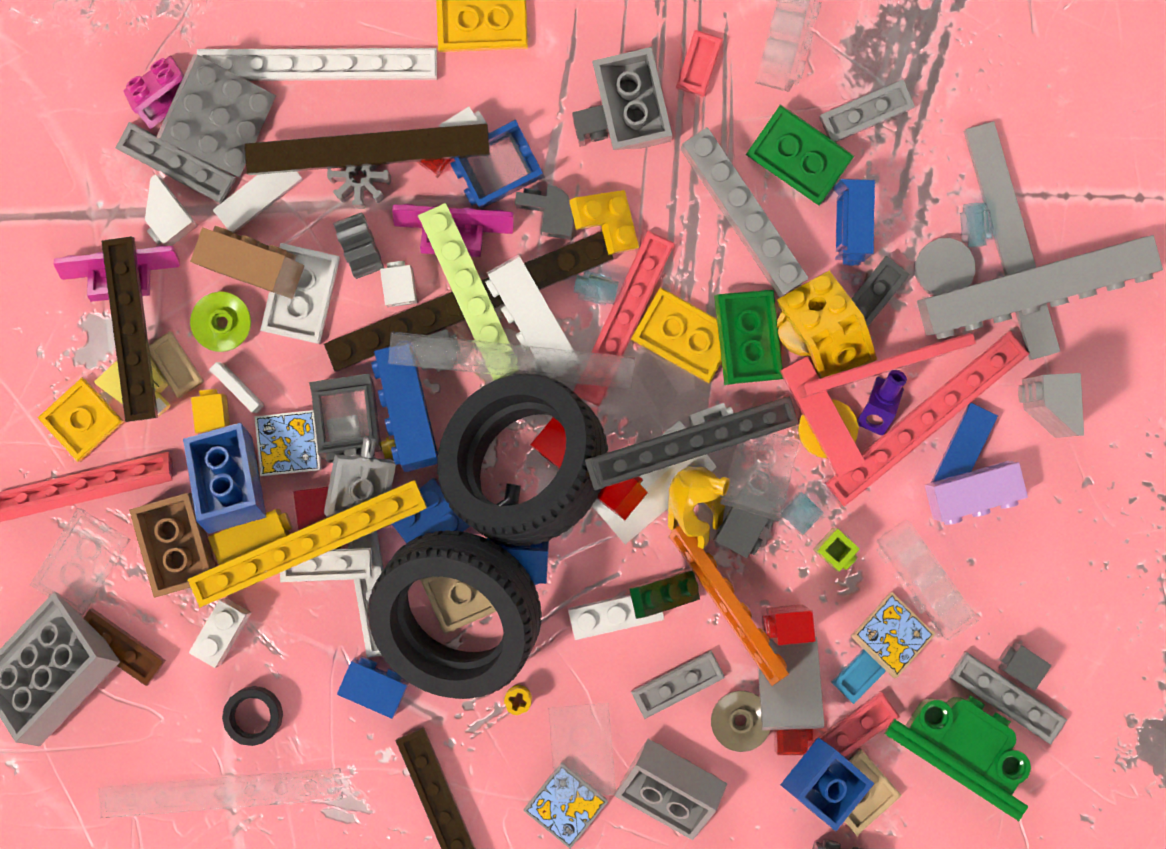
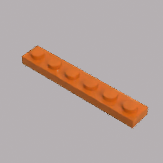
(735, 613)

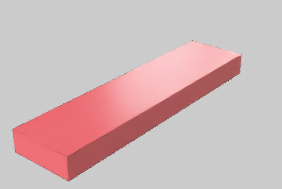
(823, 419)

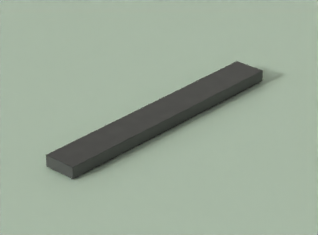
(690, 443)

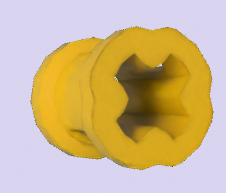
(522, 707)

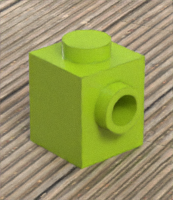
(837, 550)

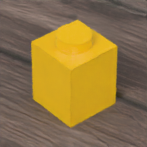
(210, 411)

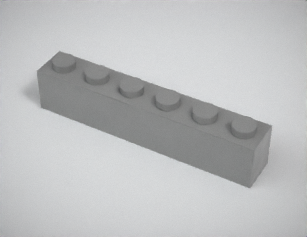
(743, 212)

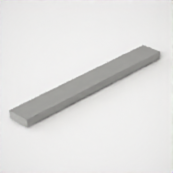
(1009, 230)

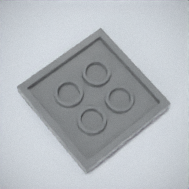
(215, 115)

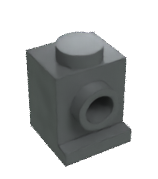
(590, 124)

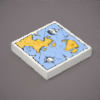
(287, 443)

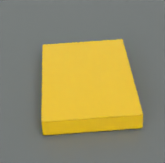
(481, 25)
(681, 335)

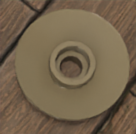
(734, 736)

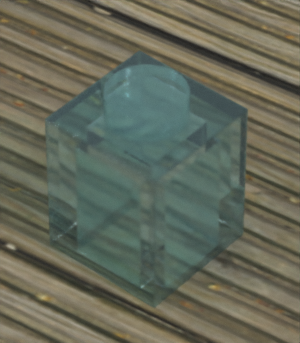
(801, 513)

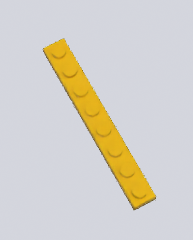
(307, 543)

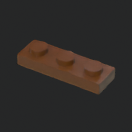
(133, 655)

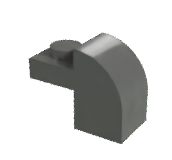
(557, 217)

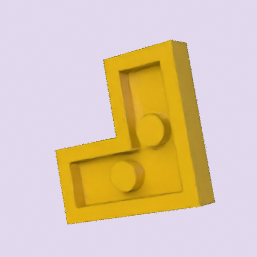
(612, 214)

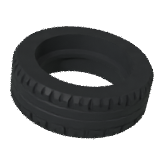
(477, 425)
(430, 663)

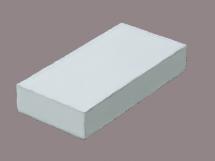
(237, 387)

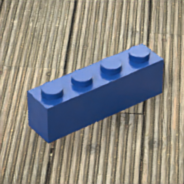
(407, 413)

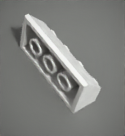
(656, 500)

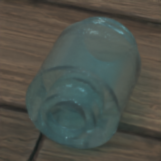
(976, 224)
(596, 288)

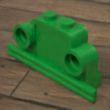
(968, 748)

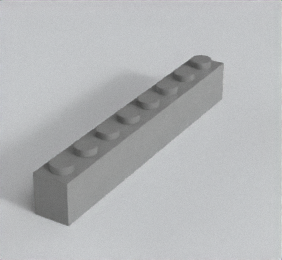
(1040, 285)

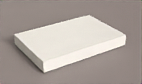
(307, 311)

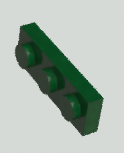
(664, 594)

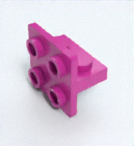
(154, 91)

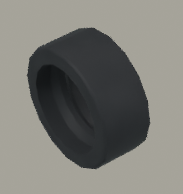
(230, 722)

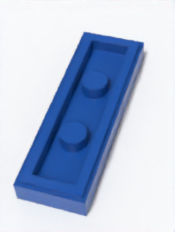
(966, 443)

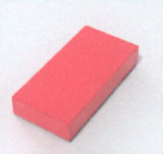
(699, 63)

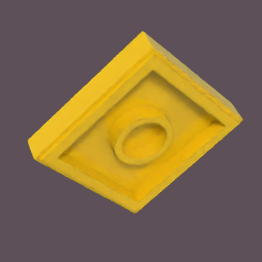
(80, 419)

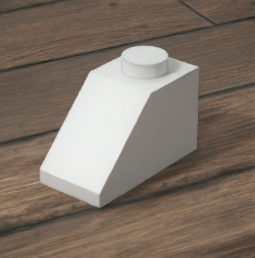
(166, 214)

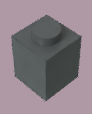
(1024, 665)

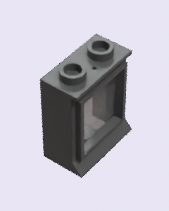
(344, 415)

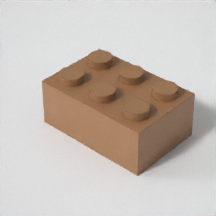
(248, 261)
(171, 543)

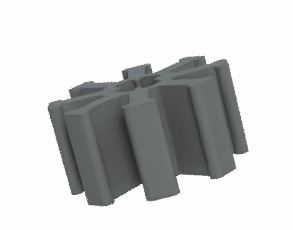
(358, 245)

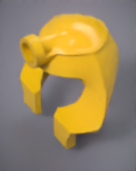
(688, 489)

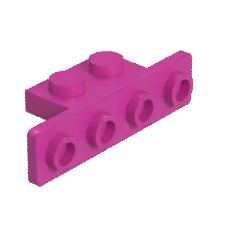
(469, 222)
(93, 267)

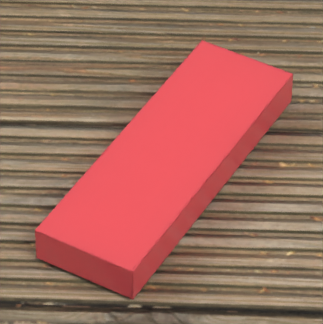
(860, 725)

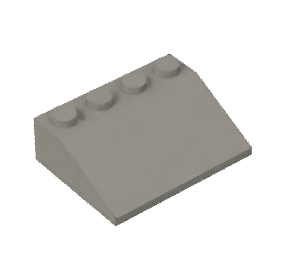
(50, 670)

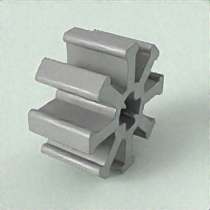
(366, 183)

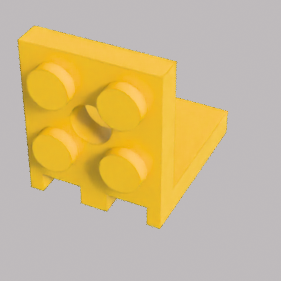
(831, 329)

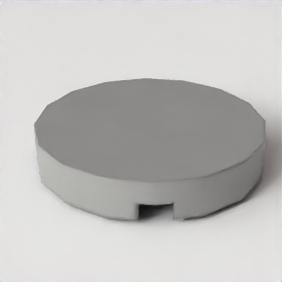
(944, 266)

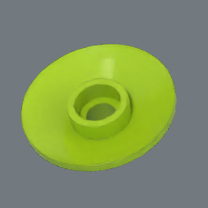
(206, 316)

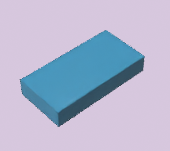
(858, 676)

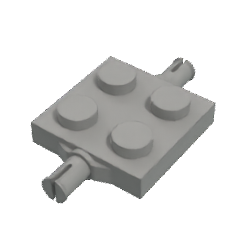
(358, 479)

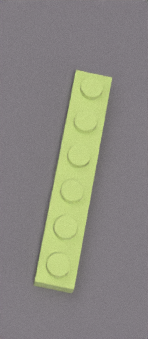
(462, 276)

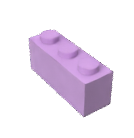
(976, 492)

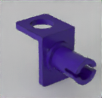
(883, 401)

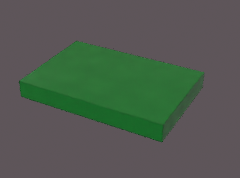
(800, 155)
(748, 337)

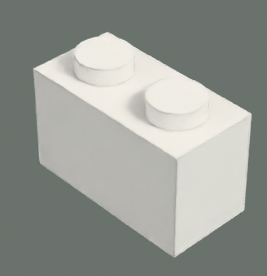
(220, 632)

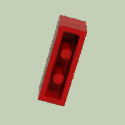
(789, 624)

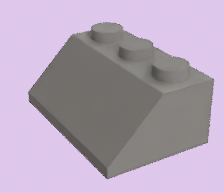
(632, 100)
(1054, 403)
(671, 789)

